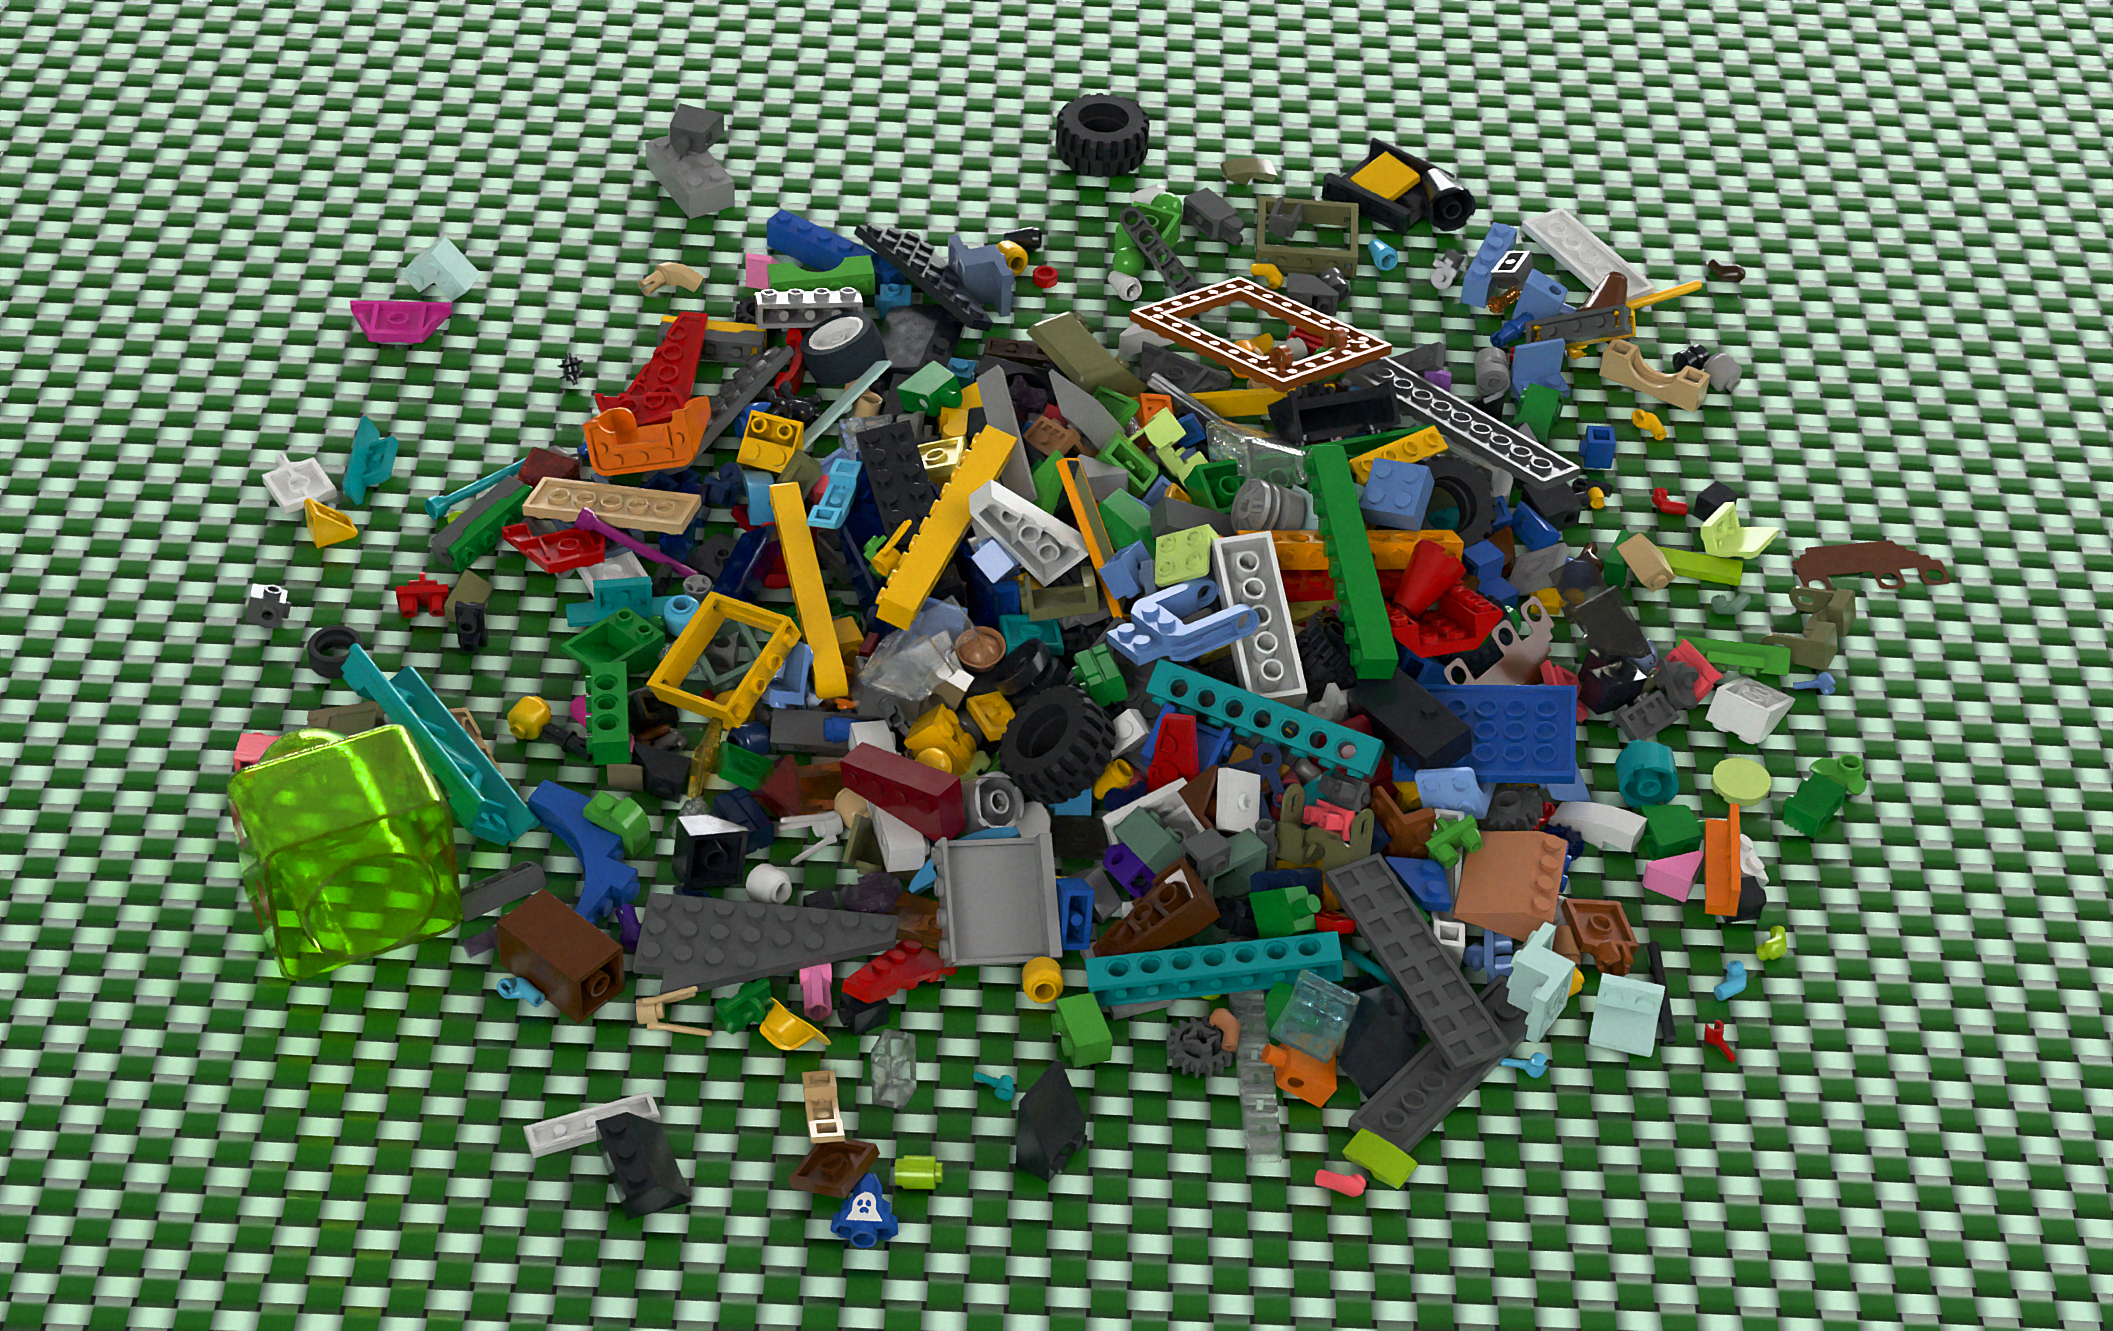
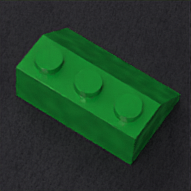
(1126, 522)

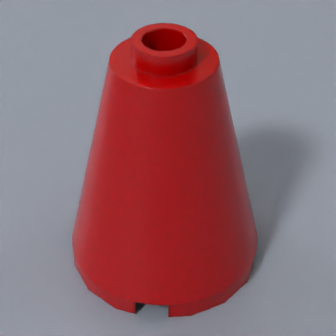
(1426, 578)

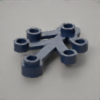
(1268, 770)

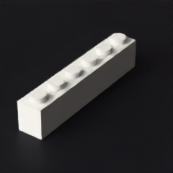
(899, 843)

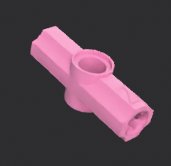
(816, 987)

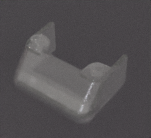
(918, 659)

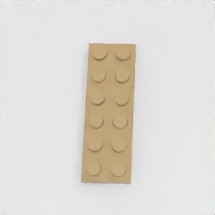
(613, 505)

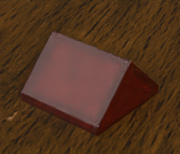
(778, 788)

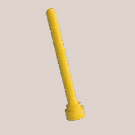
(1664, 295)

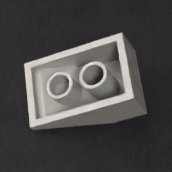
(1083, 413)

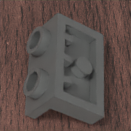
(1646, 717)

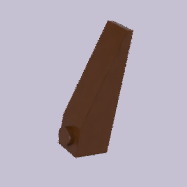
(1167, 914)

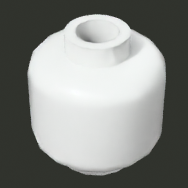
(768, 884)

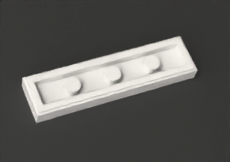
(580, 1126)

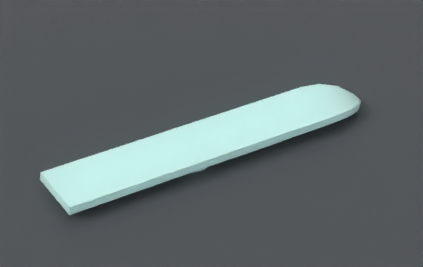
(844, 403)

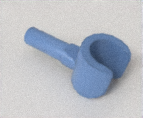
(1823, 681)

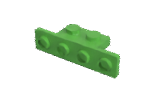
(1741, 656)

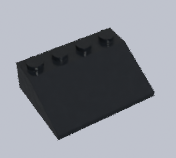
(918, 336)

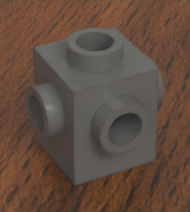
(267, 606)

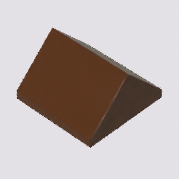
(1201, 798)

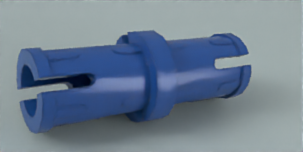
(1511, 330)

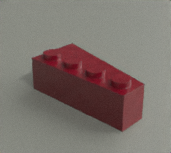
(906, 789)

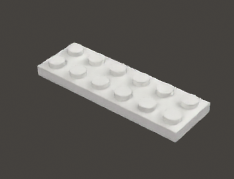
(1582, 251)

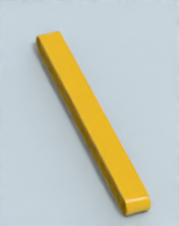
(808, 590)

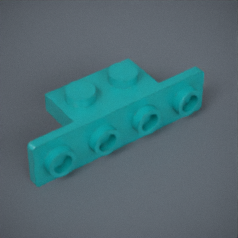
(369, 461)
(613, 595)

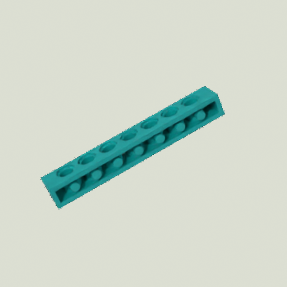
(1169, 675)
(1212, 969)

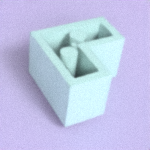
(443, 266)

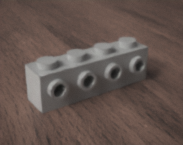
(803, 308)

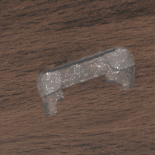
(1256, 453)

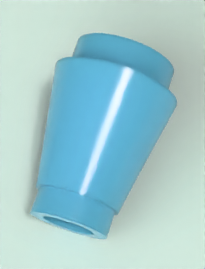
(1383, 255)

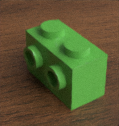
(1082, 1030)

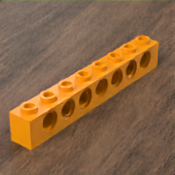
(1388, 547)

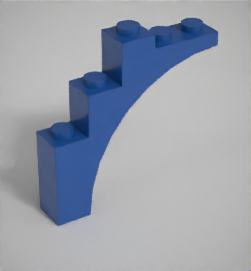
(598, 851)

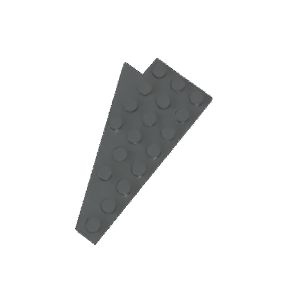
(736, 941)

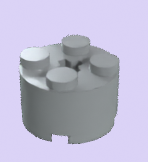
(991, 802)

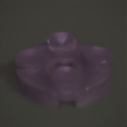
(873, 893)

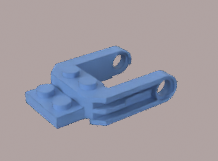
(1160, 632)

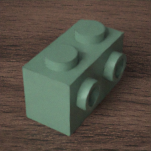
(1149, 840)

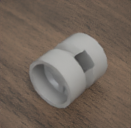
(1491, 371)

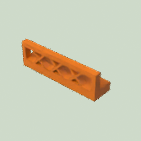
(1722, 864)

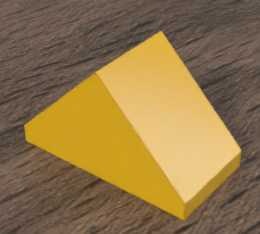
(326, 524)

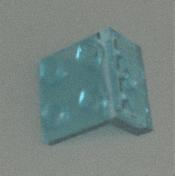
(1316, 1016)

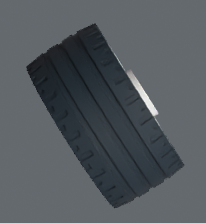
(842, 348)

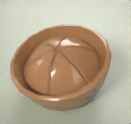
(982, 651)

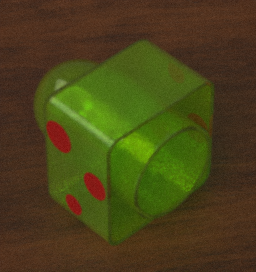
(344, 847)

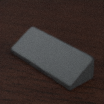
(501, 888)

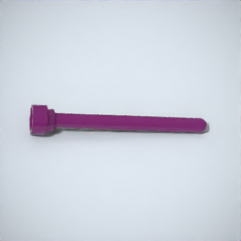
(589, 521)

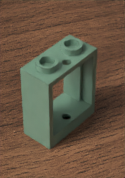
(733, 678)
(1247, 857)

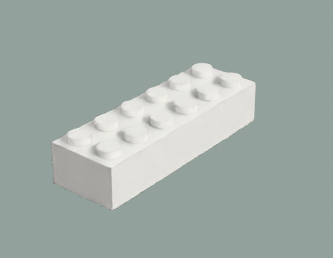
(1269, 657)

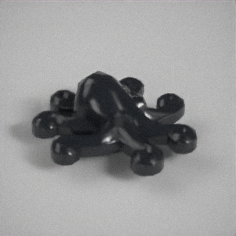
(793, 407)

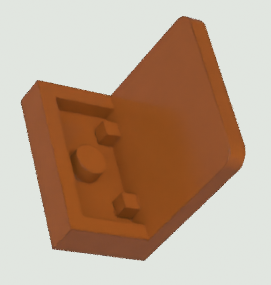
(1407, 831)

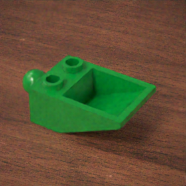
(620, 639)

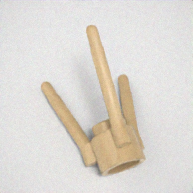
(652, 1009)

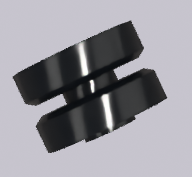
(1028, 672)

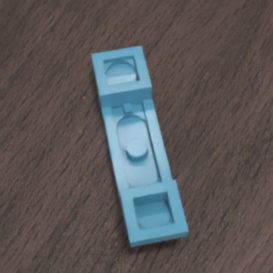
(838, 496)

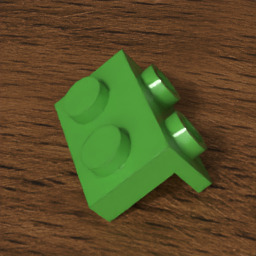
(871, 549)

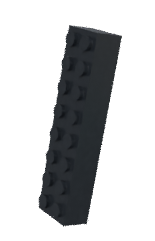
(902, 491)

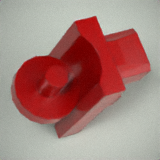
(422, 593)

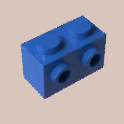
(1075, 912)

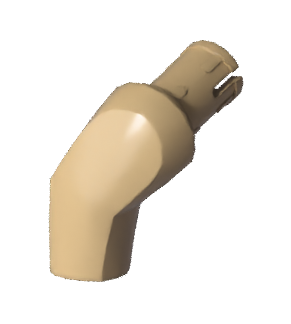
(671, 275)

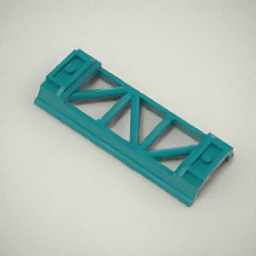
(446, 750)

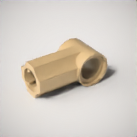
(866, 404)

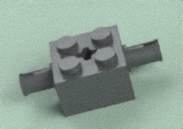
(874, 704)

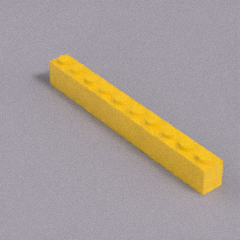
(943, 530)

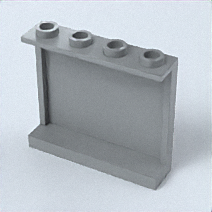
(996, 900)

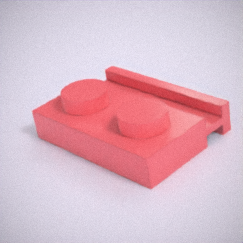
(1693, 658)
(1562, 677)

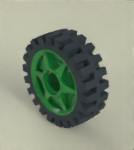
(1488, 651)

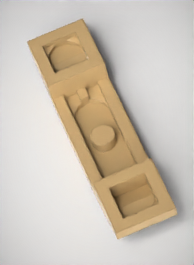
(822, 1107)

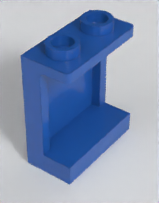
(1211, 743)

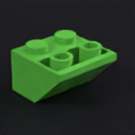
(1125, 454)

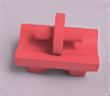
(1330, 817)

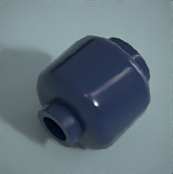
(751, 736)

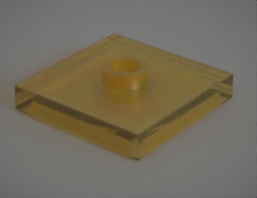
(705, 757)

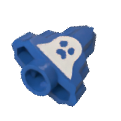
(865, 1215)

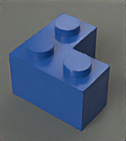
(1486, 564)

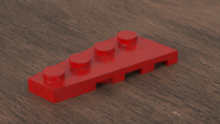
(896, 969)

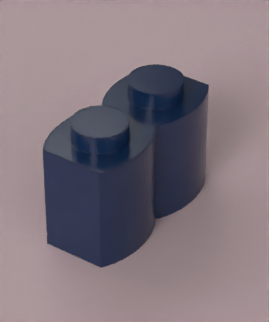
(1284, 878)

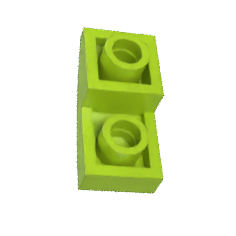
(1380, 1157)

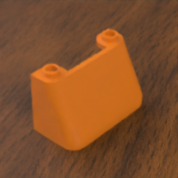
(623, 448)

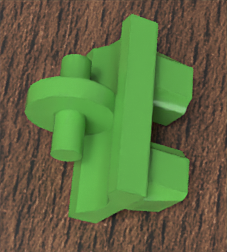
(1451, 837)

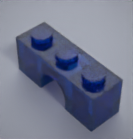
(683, 545)

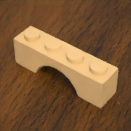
(1625, 365)

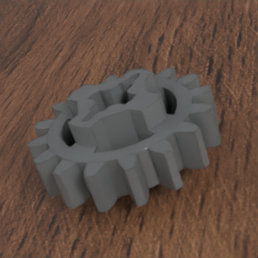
(1198, 1048)

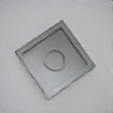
(1532, 569)

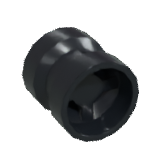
(1694, 357)

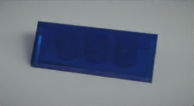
(749, 564)

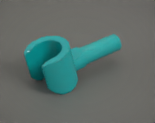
(1004, 1085)

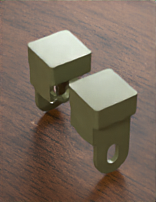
(1832, 618)
(1308, 845)

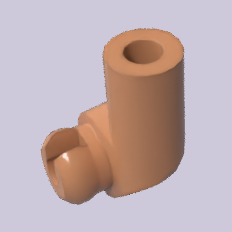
(1230, 1025)

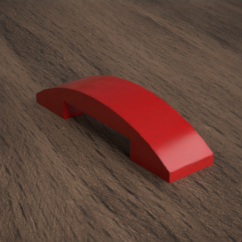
(797, 367)

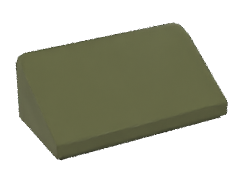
(468, 589)

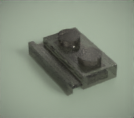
(1078, 837)

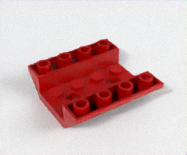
(1458, 626)

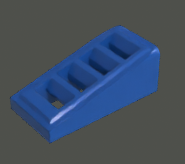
(1535, 530)

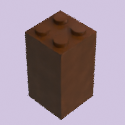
(561, 955)

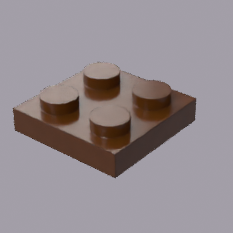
(834, 1167)

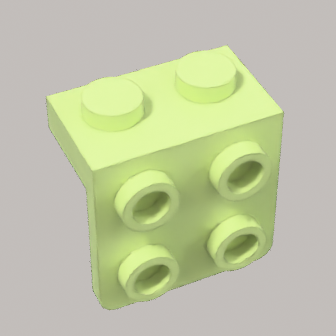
(1726, 538)
(1183, 555)

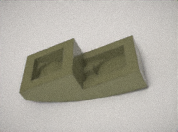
(1242, 170)

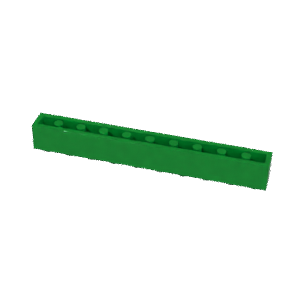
(1350, 563)

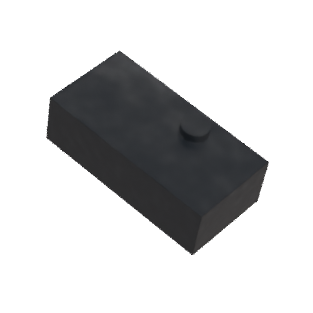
(1411, 722)

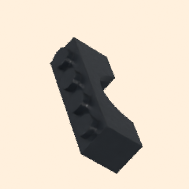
(1033, 376)

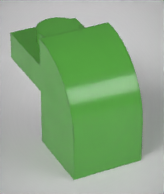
(621, 818)

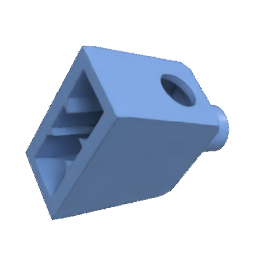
(1542, 298)

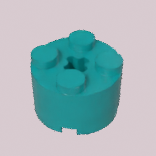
(1646, 773)

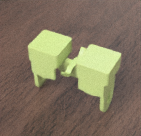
(1163, 433)

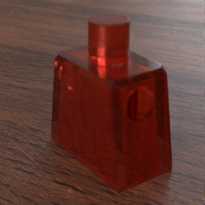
(547, 464)

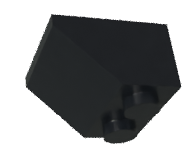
(708, 852)

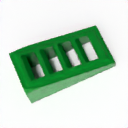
(1614, 564)

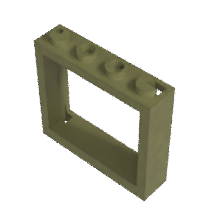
(1309, 260)

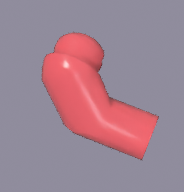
(1348, 1185)

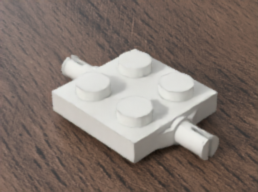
(297, 481)

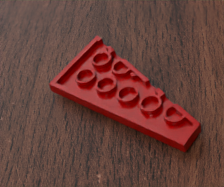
(676, 360)

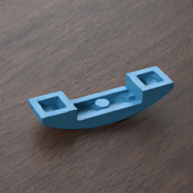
(757, 491)
(925, 877)

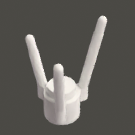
(824, 825)

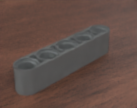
(1155, 249)

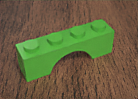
(853, 272)

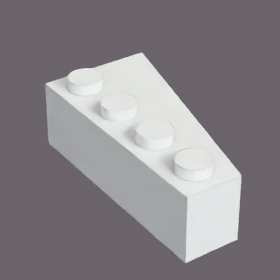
(1027, 532)

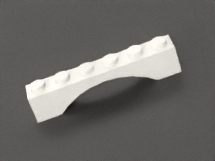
(1445, 927)

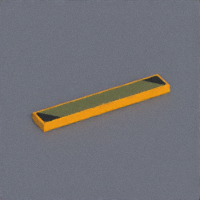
(1091, 528)

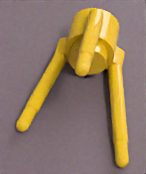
(888, 557)

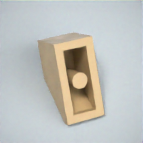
(1646, 562)

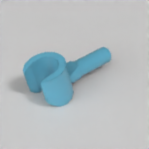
(1534, 1067)

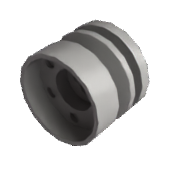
(1266, 507)

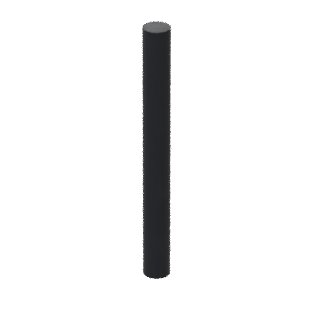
(1659, 978)

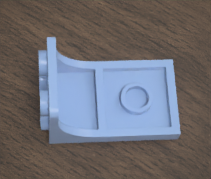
(1454, 790)

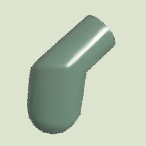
(1732, 607)

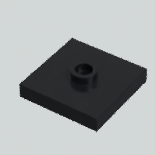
(712, 556)

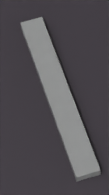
(1001, 415)

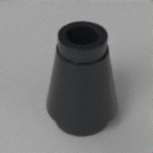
(1028, 238)

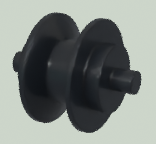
(571, 369)

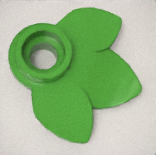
(1844, 771)

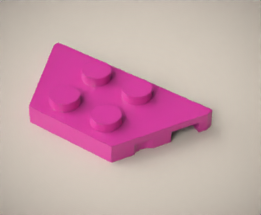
(399, 319)

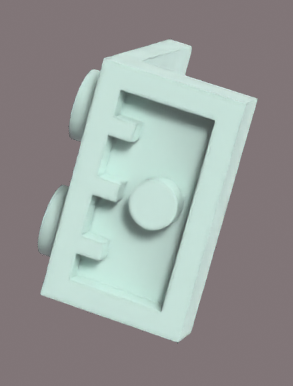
(1626, 1015)

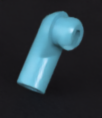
(1735, 981)
(520, 989)

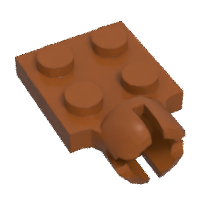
(1602, 932)

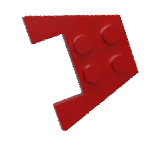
(558, 550)

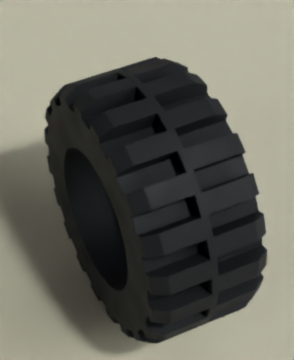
(1102, 135)
(1470, 494)
(1057, 744)

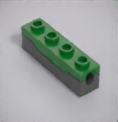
(481, 524)

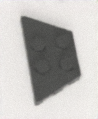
(1180, 371)

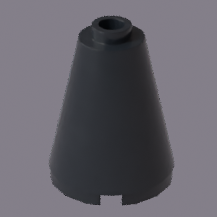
(1446, 201)

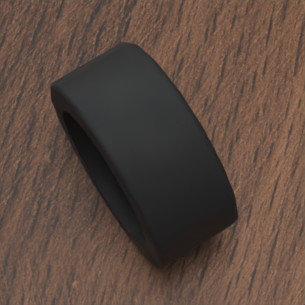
(328, 638)

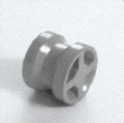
(697, 587)

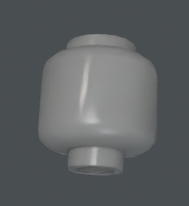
(1723, 372)

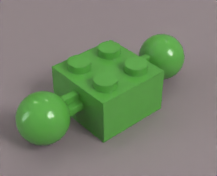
(1164, 216)

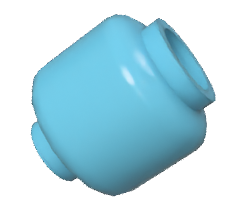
(679, 612)

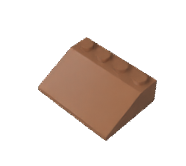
(1511, 882)

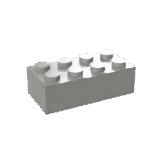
(691, 179)

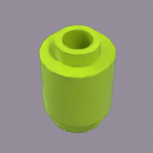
(918, 1172)

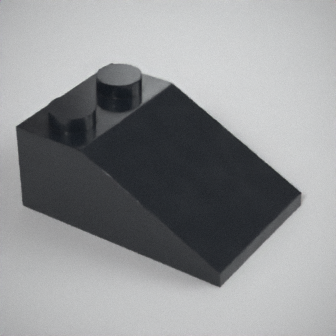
(1379, 1039)
(1049, 1125)

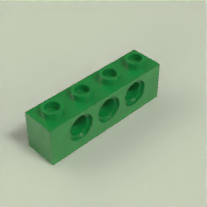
(609, 713)

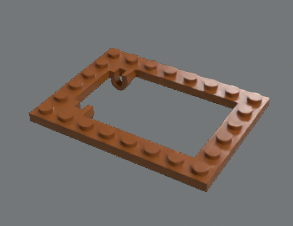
(1351, 344)

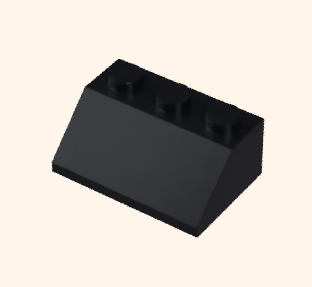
(640, 1164)

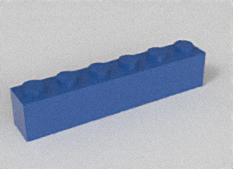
(822, 247)

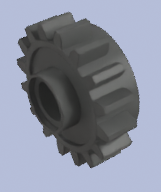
(1513, 809)

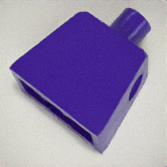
(1126, 867)

